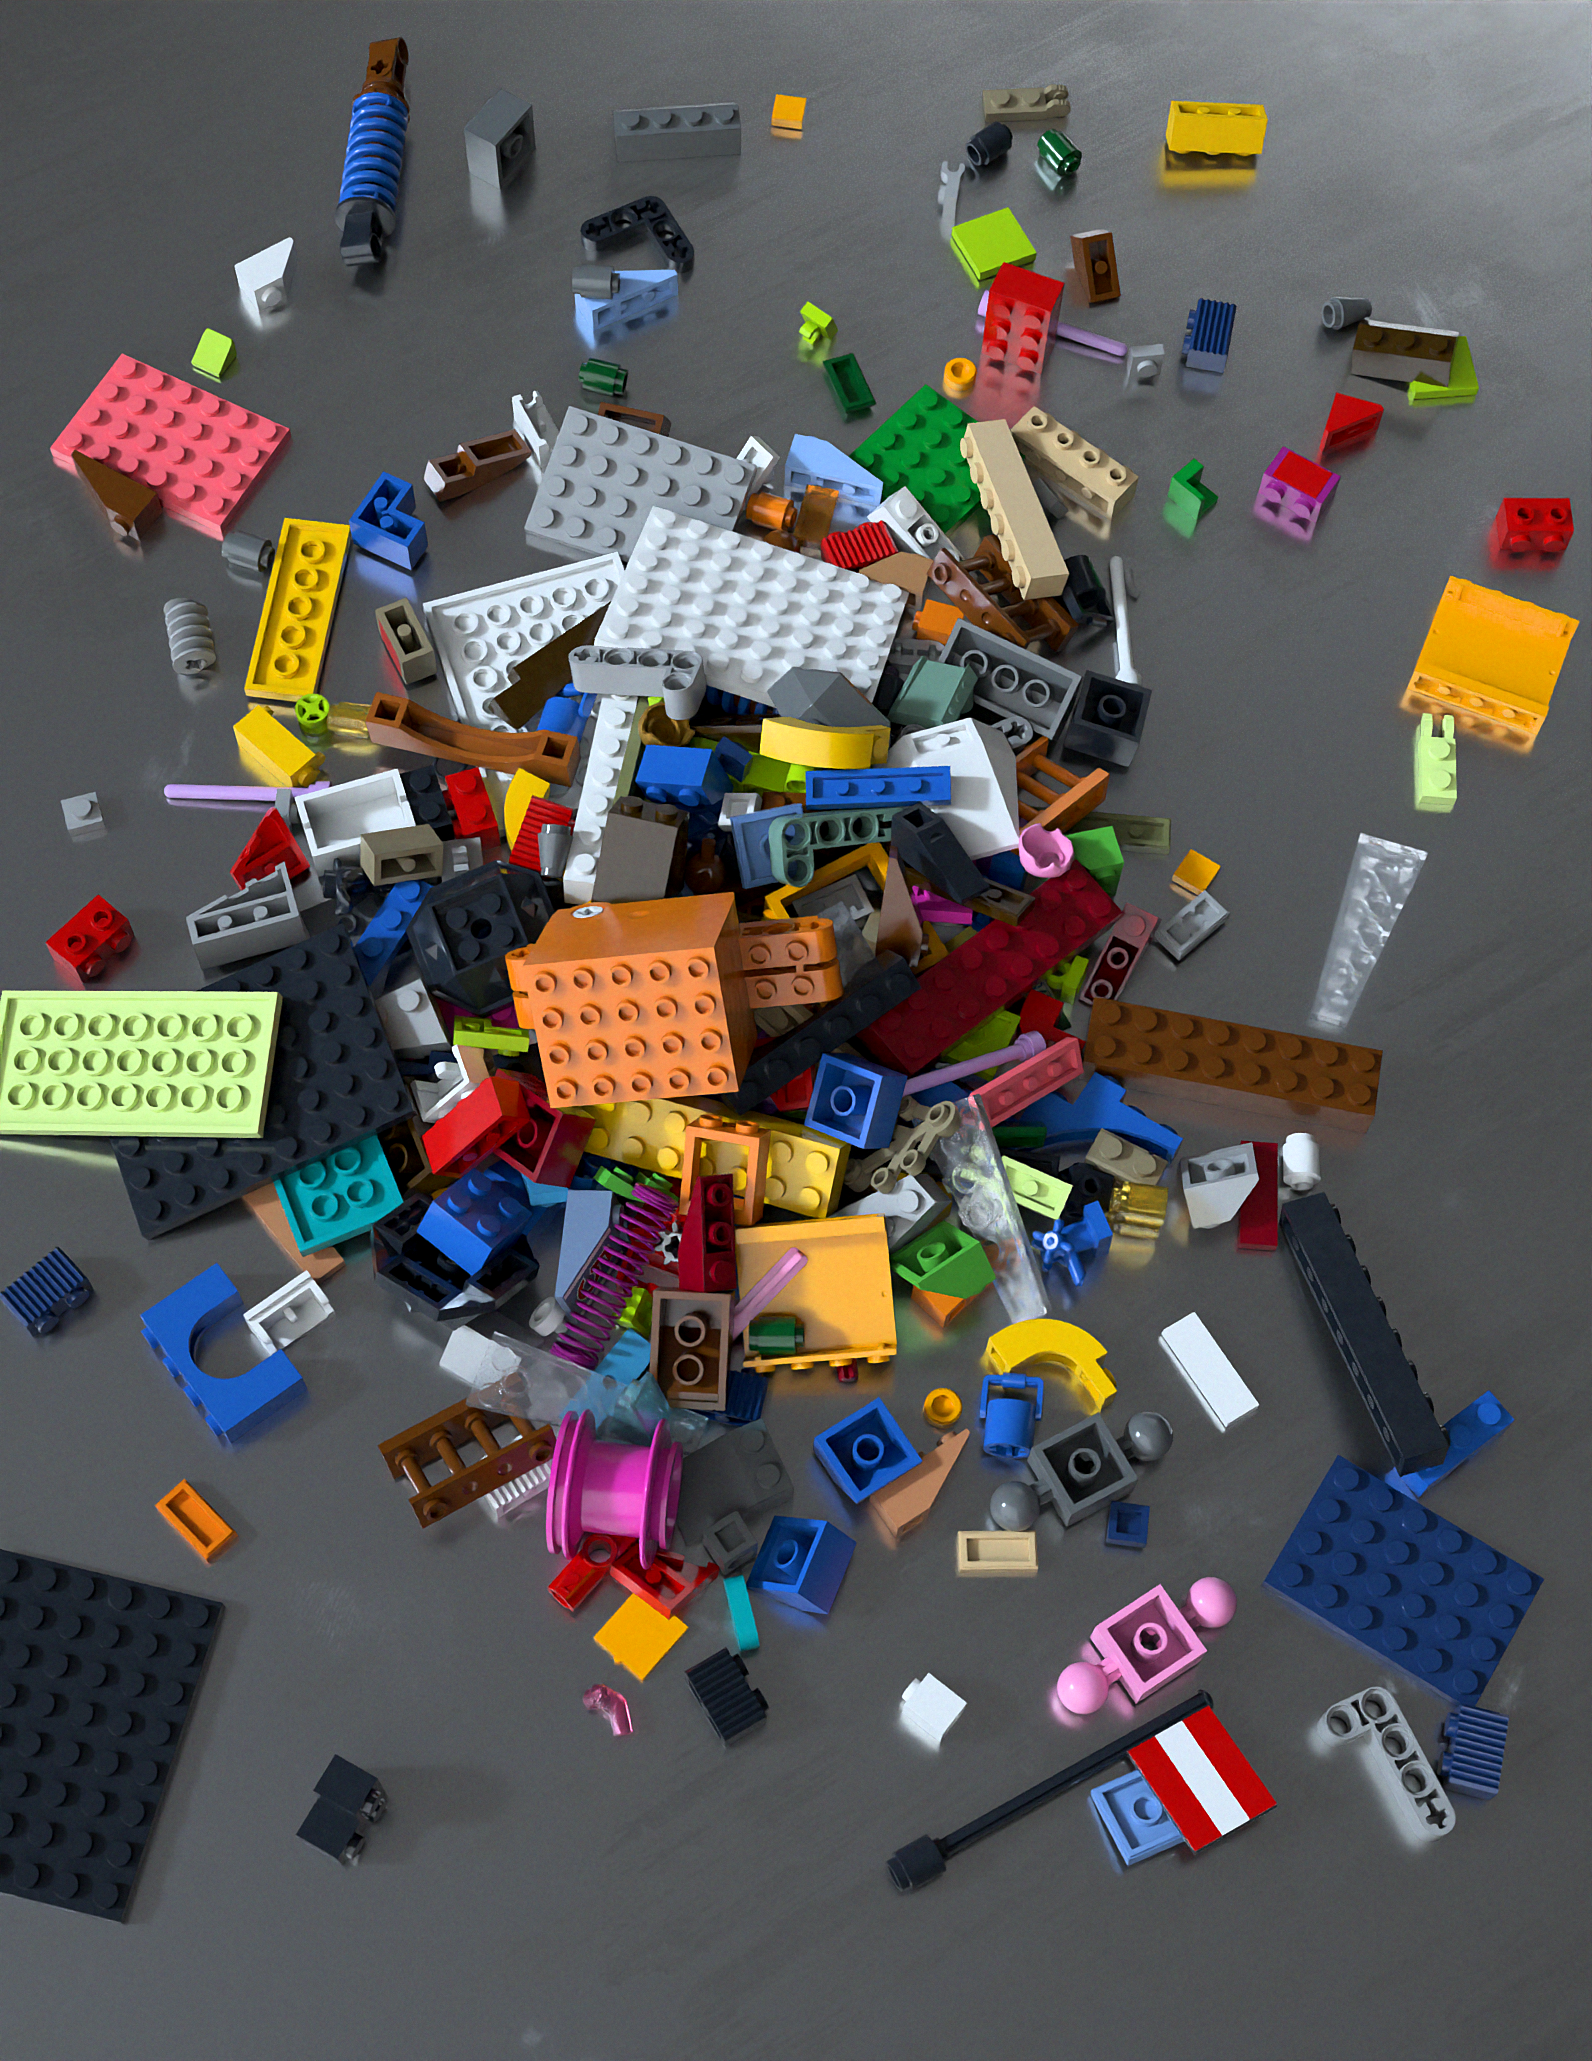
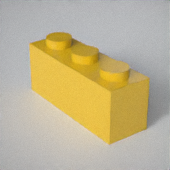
(1216, 127)

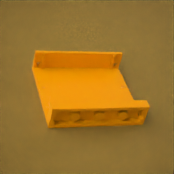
(1493, 654)
(837, 1295)

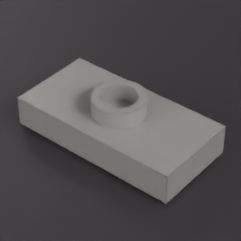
(1192, 925)

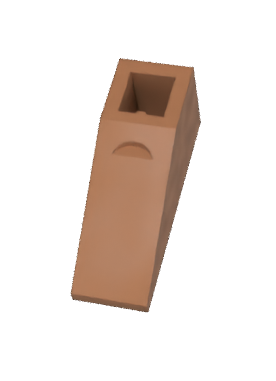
(914, 1494)

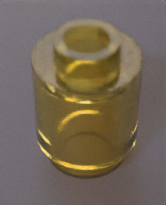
(348, 720)

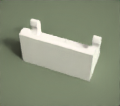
(536, 426)
(289, 1313)

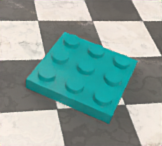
(338, 1196)

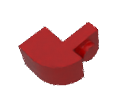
(1042, 1015)

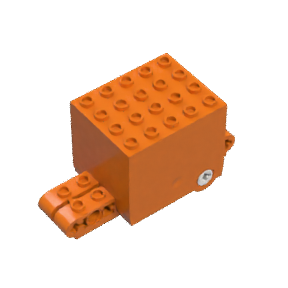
(661, 994)

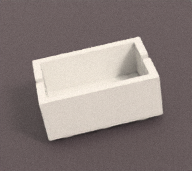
(341, 813)

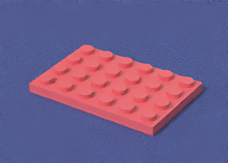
(174, 440)

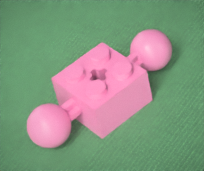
(1142, 1671)

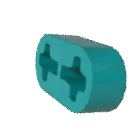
(741, 1613)

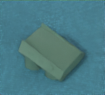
(934, 694)

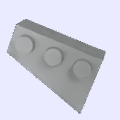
(247, 923)
(414, 1022)
(907, 1208)

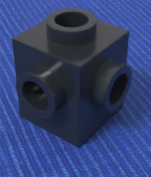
(1086, 1189)

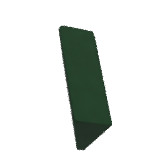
(1020, 1134)

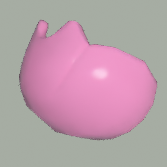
(1045, 852)

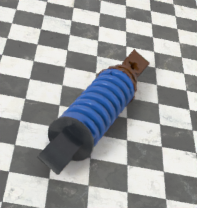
(374, 155)

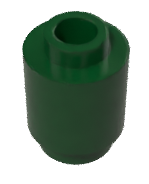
(1059, 152)
(603, 377)
(776, 1335)

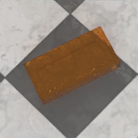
(815, 516)

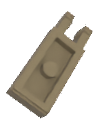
(1025, 103)

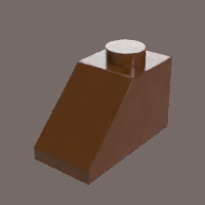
(1096, 264)

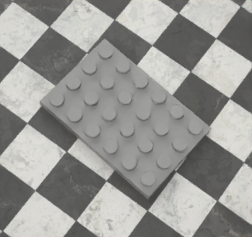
(612, 475)

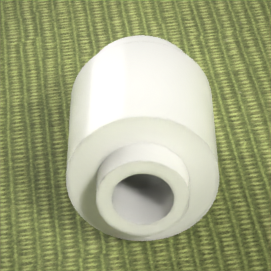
(1301, 1161)

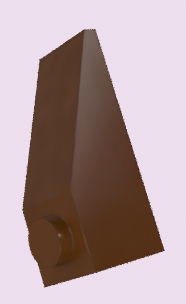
(123, 501)
(900, 915)

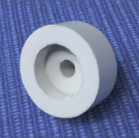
(548, 1318)

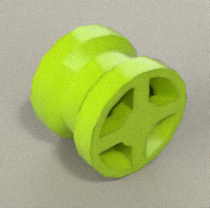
(312, 706)

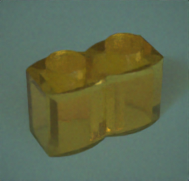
(1138, 1209)

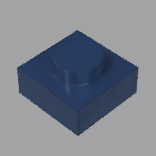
(734, 758)
(1128, 1524)

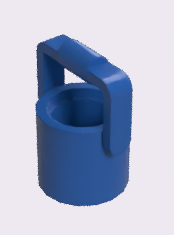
(567, 715)
(1010, 1421)

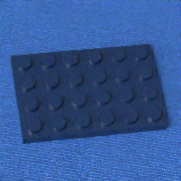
(1403, 1583)

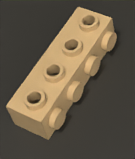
(1074, 463)

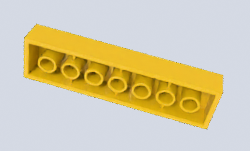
(802, 1167)

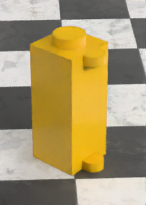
(277, 748)

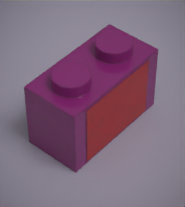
(1299, 484)

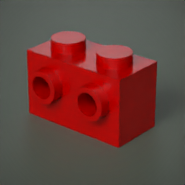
(1534, 524)
(471, 808)
(90, 939)

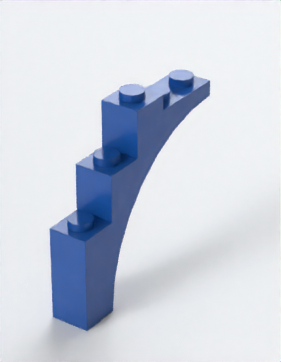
(1096, 1108)

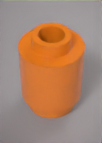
(771, 511)

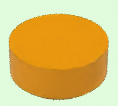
(960, 374)
(942, 1408)

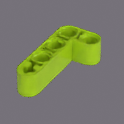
(765, 773)

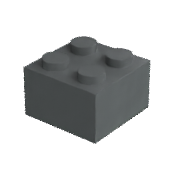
(500, 138)

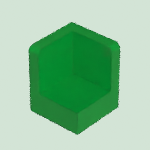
(1189, 492)

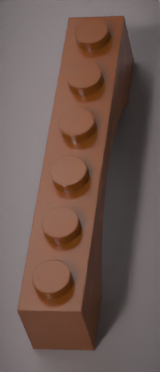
(413, 728)

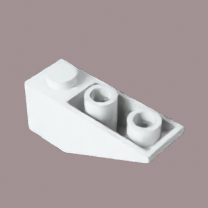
(912, 526)

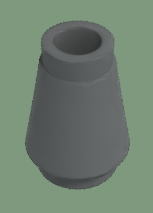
(1344, 311)
(554, 849)

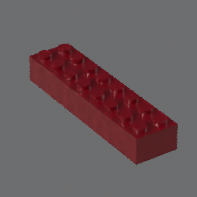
(991, 973)

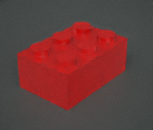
(1022, 317)

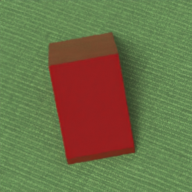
(1349, 420)

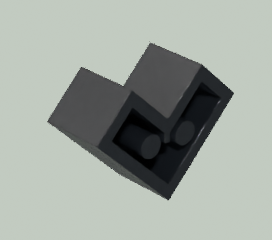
(343, 1809)

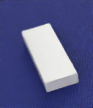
(1210, 1369)

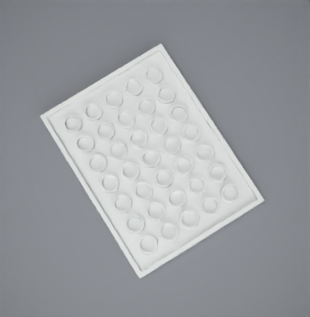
(749, 608)
(501, 625)

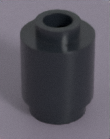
(989, 143)

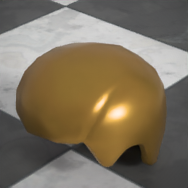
(661, 730)

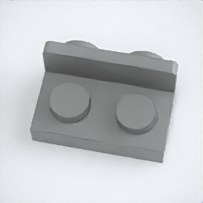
(846, 890)

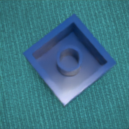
(855, 1100)
(474, 1221)

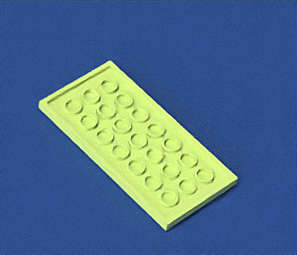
(137, 1062)

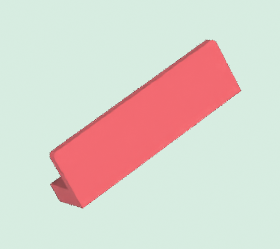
(1031, 1080)

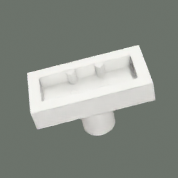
(761, 455)

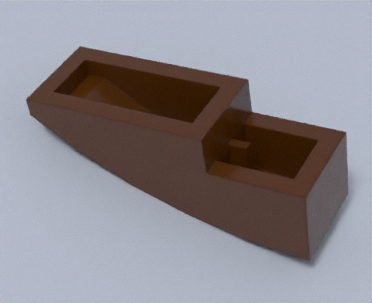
(475, 464)

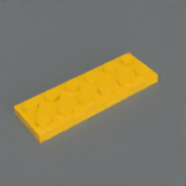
(298, 610)

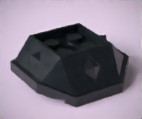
(446, 928)
(434, 1283)

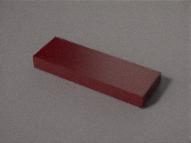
(1260, 1209)

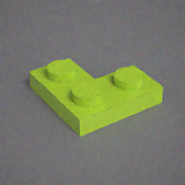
(481, 1034)

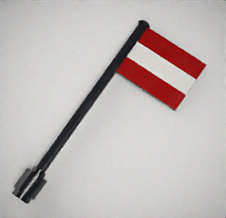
(1181, 1757)

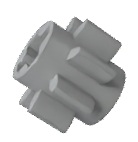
(668, 1250)

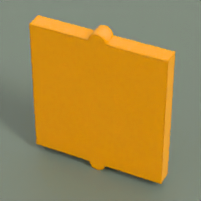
(639, 1636)

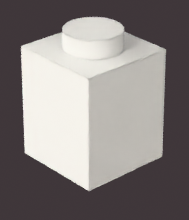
(932, 1706)

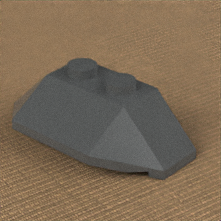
(824, 700)

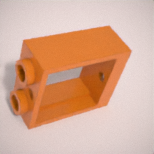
(744, 1132)

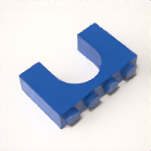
(232, 1403)

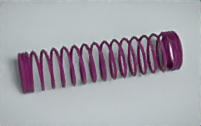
(565, 1351)

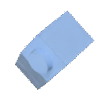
(637, 292)
(823, 465)

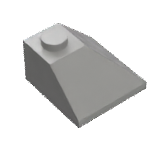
(1218, 1183)

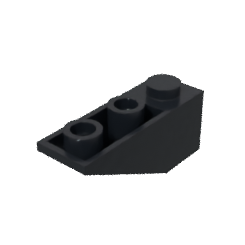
(936, 853)

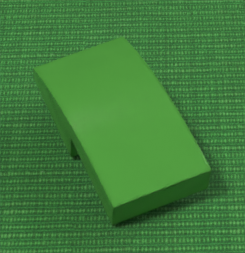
(623, 1183)

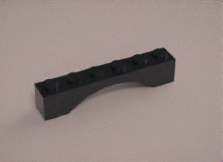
(866, 997)

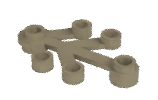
(938, 1121)

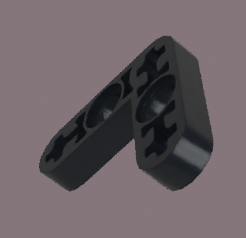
(649, 224)

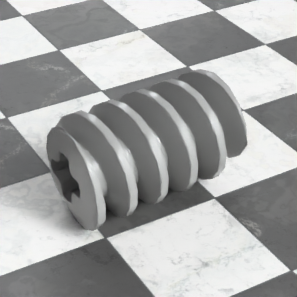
(189, 635)

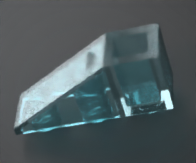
(638, 1411)

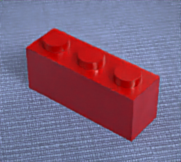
(476, 1127)

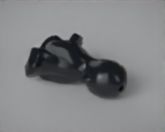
(349, 886)

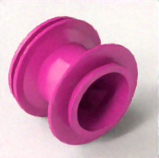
(612, 1488)

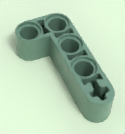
(808, 838)

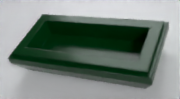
(849, 383)

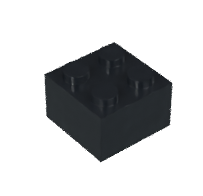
(1107, 718)

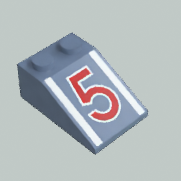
(586, 1230)

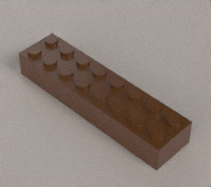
(1232, 1065)

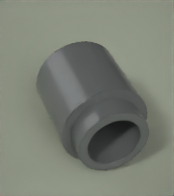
(595, 281)
(248, 550)

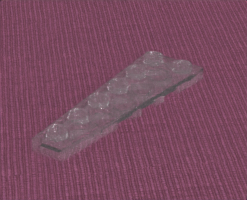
(1370, 905)
(988, 1206)
(544, 1387)

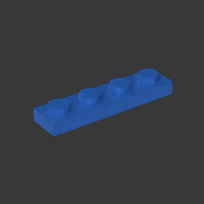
(878, 787)

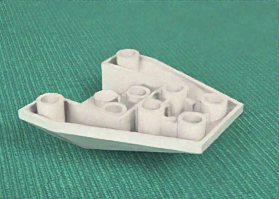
(982, 782)

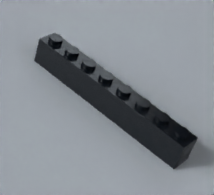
(1364, 1335)

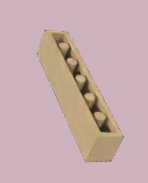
(1014, 509)

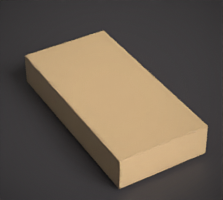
(997, 1551)

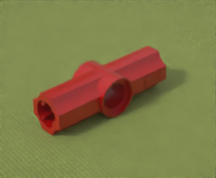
(584, 1574)

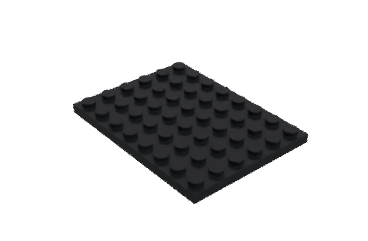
(327, 1090)
(89, 1726)

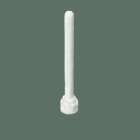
(1127, 672)

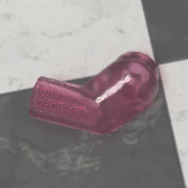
(611, 1702)

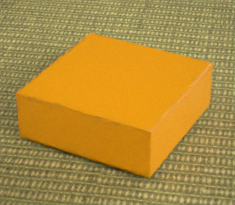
(788, 111)
(1196, 872)

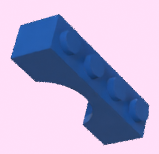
(388, 932)

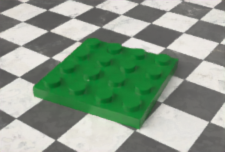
(923, 452)

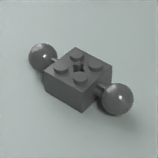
(1075, 1494)

